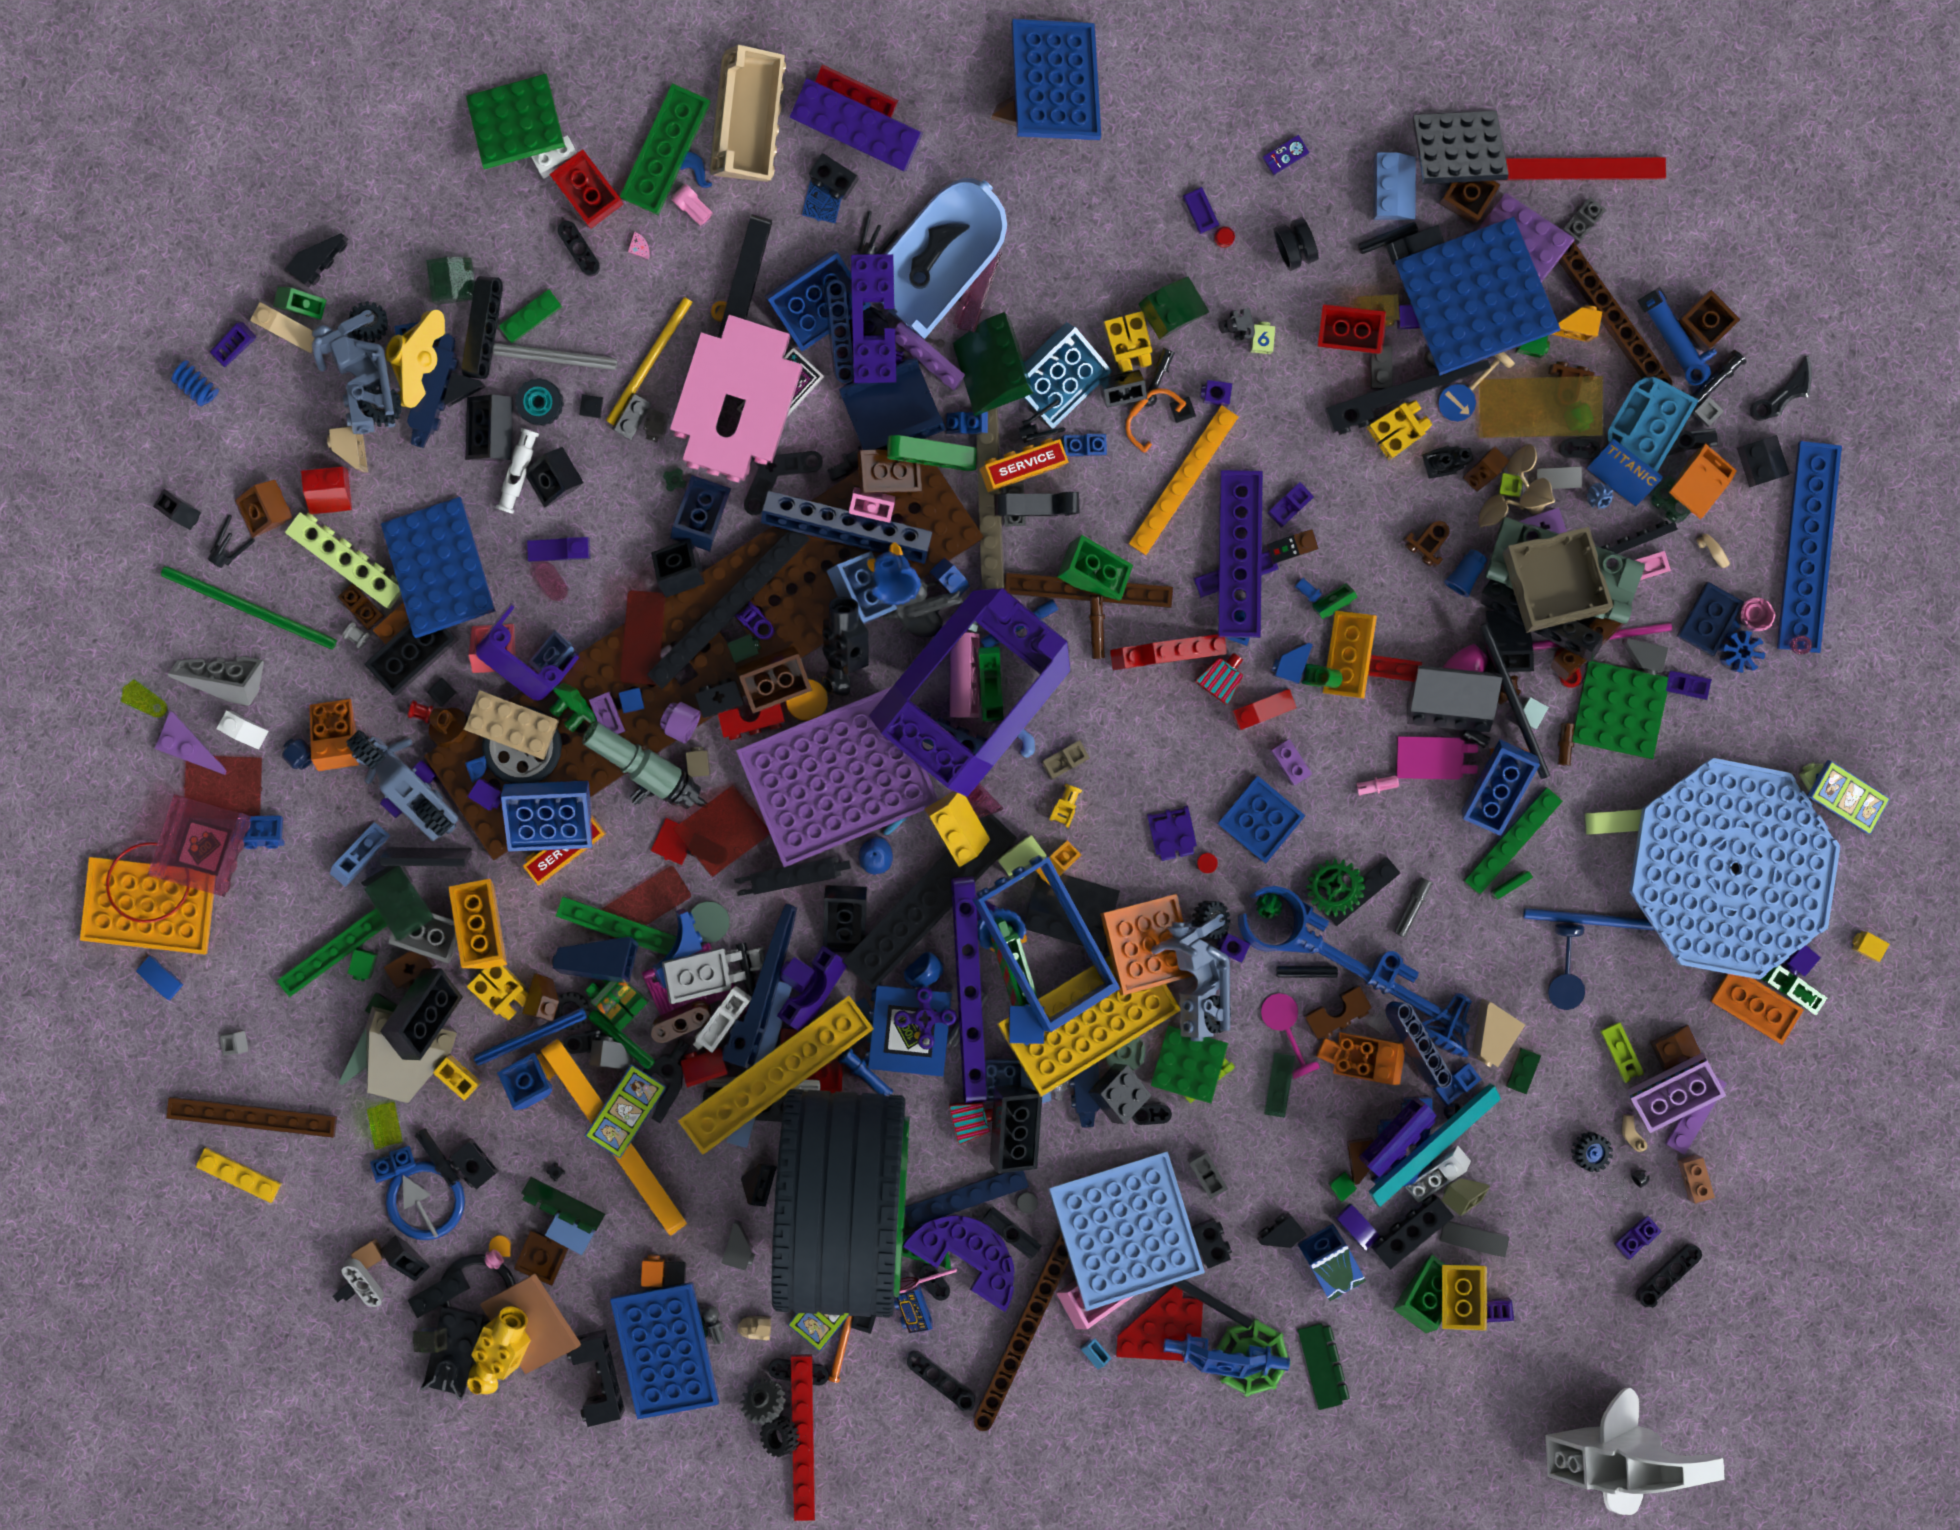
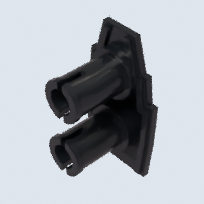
(1446, 460)

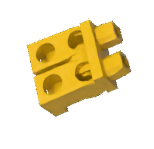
(1131, 347)
(1406, 427)
(500, 996)

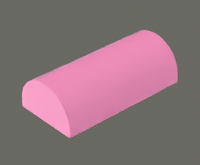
(965, 677)

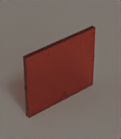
(235, 791)
(722, 831)

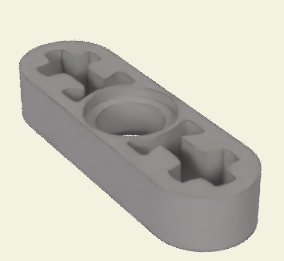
(355, 1271)

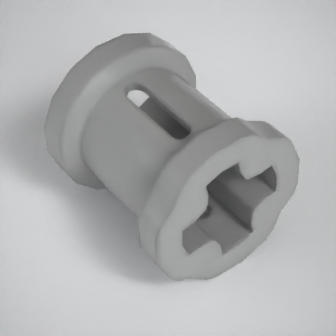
(356, 635)
(756, 957)

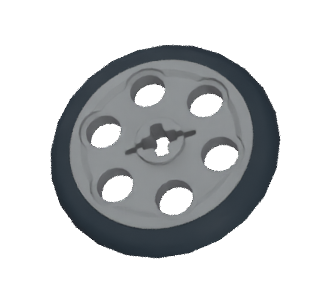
(508, 771)

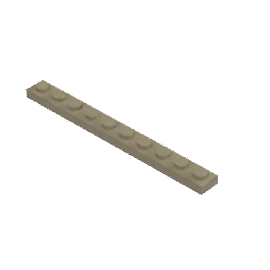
(990, 525)

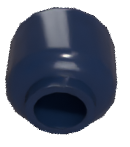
(297, 754)

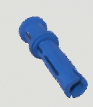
(858, 1067)

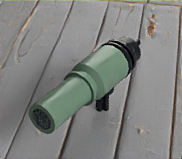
(645, 767)

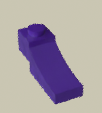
(559, 549)

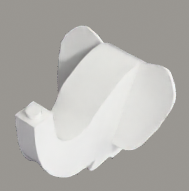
(1624, 1459)

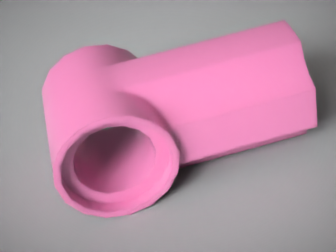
(687, 201)

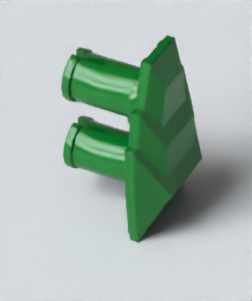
(571, 698)

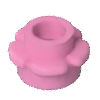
(493, 1259)

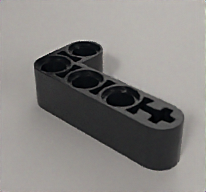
(1037, 504)

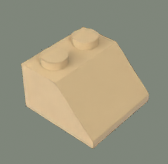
(348, 447)

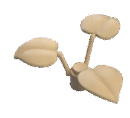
(1534, 499)

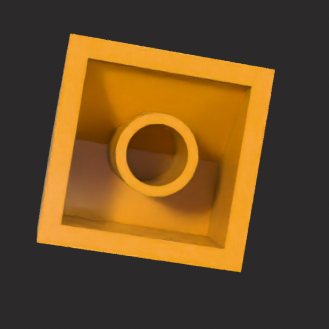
(1581, 325)

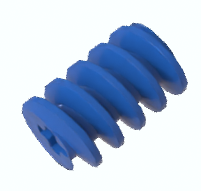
(193, 385)

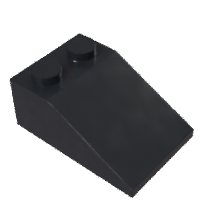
(844, 917)

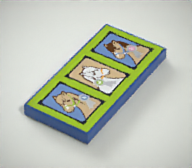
(1848, 797)
(625, 1111)
(817, 1328)

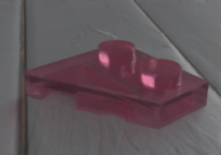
(983, 802)

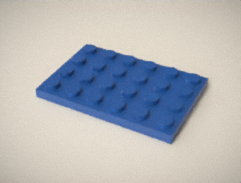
(1055, 79)
(438, 567)
(664, 1350)

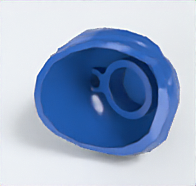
(876, 855)
(924, 970)

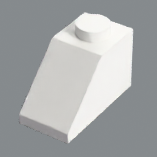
(242, 729)

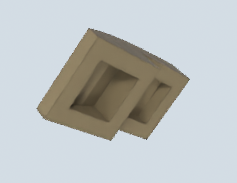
(1065, 760)

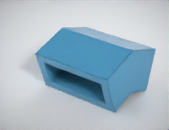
(1092, 1356)

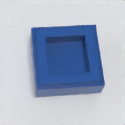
(631, 700)

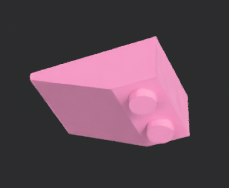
(1073, 1304)

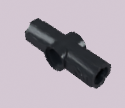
(1022, 1241)

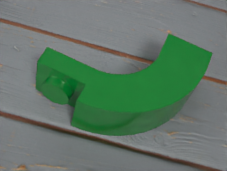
(990, 684)

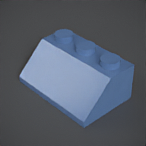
(1394, 187)
(857, 581)

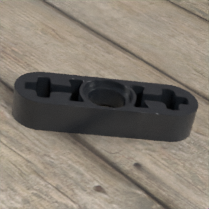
(582, 264)
(782, 1375)

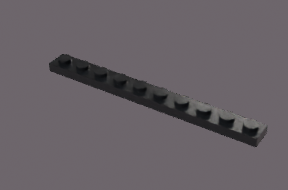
(727, 607)

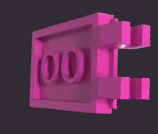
(1433, 758)

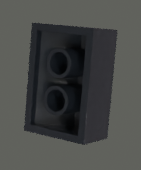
(489, 428)

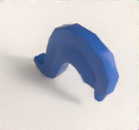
(695, 162)

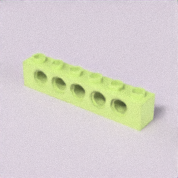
(299, 531)

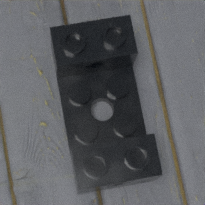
(609, 1404)

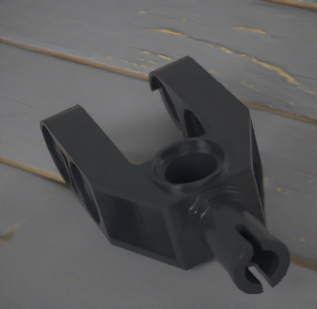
(676, 1078)

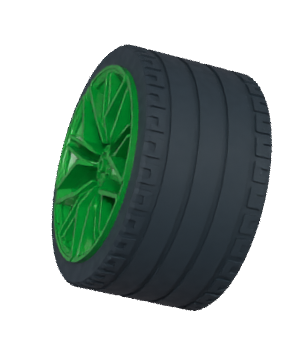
(839, 1203)

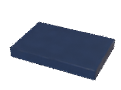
(1710, 619)

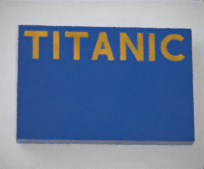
(1624, 472)

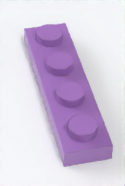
(928, 356)
(1689, 1126)

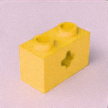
(457, 1077)

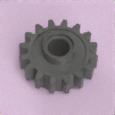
(763, 1401)

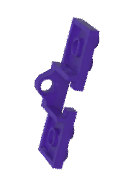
(872, 282)

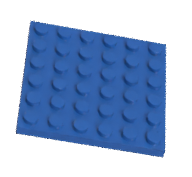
(1477, 296)

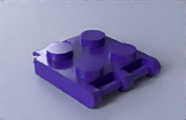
(1172, 834)

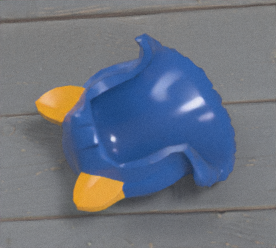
(894, 577)
(1011, 919)

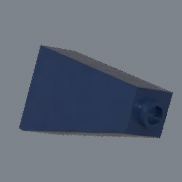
(598, 960)

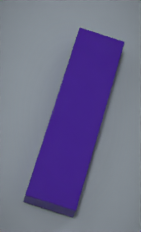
(1209, 583)

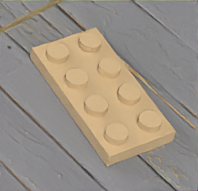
(511, 725)

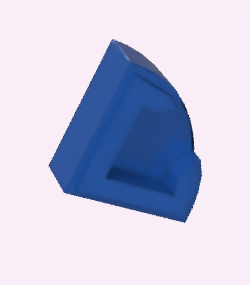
(476, 768)

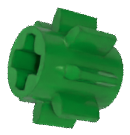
(1268, 906)

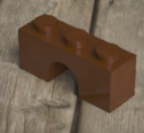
(1354, 1006)

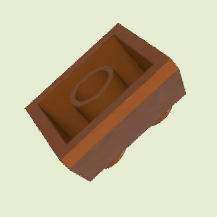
(263, 508)

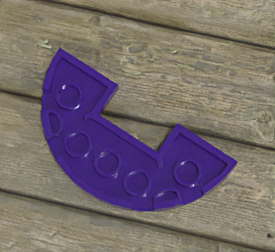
(975, 1245)

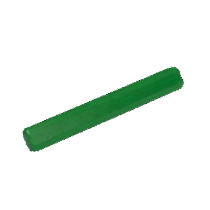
(619, 1037)

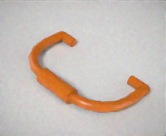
(1139, 405)

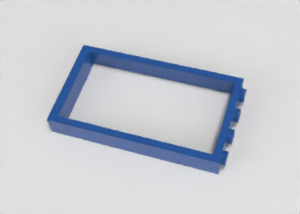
(1110, 984)

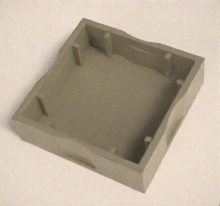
(1557, 579)

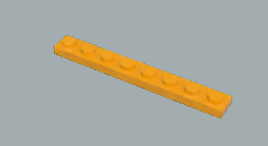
(1183, 480)

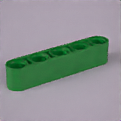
(931, 453)

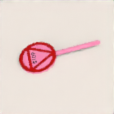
(911, 1282)

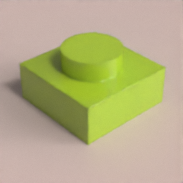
(1510, 485)

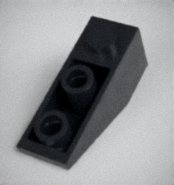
(313, 260)

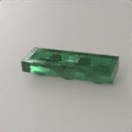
(1279, 1084)

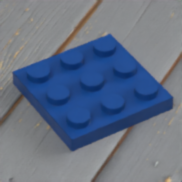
(1261, 819)

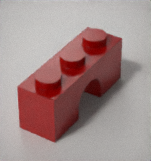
(734, 725)

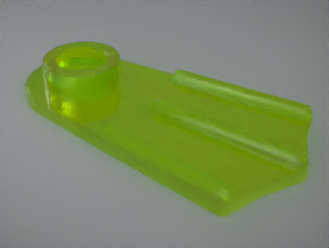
(143, 699)

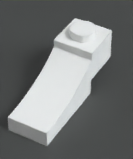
(723, 1019)

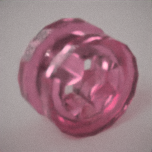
(1793, 645)

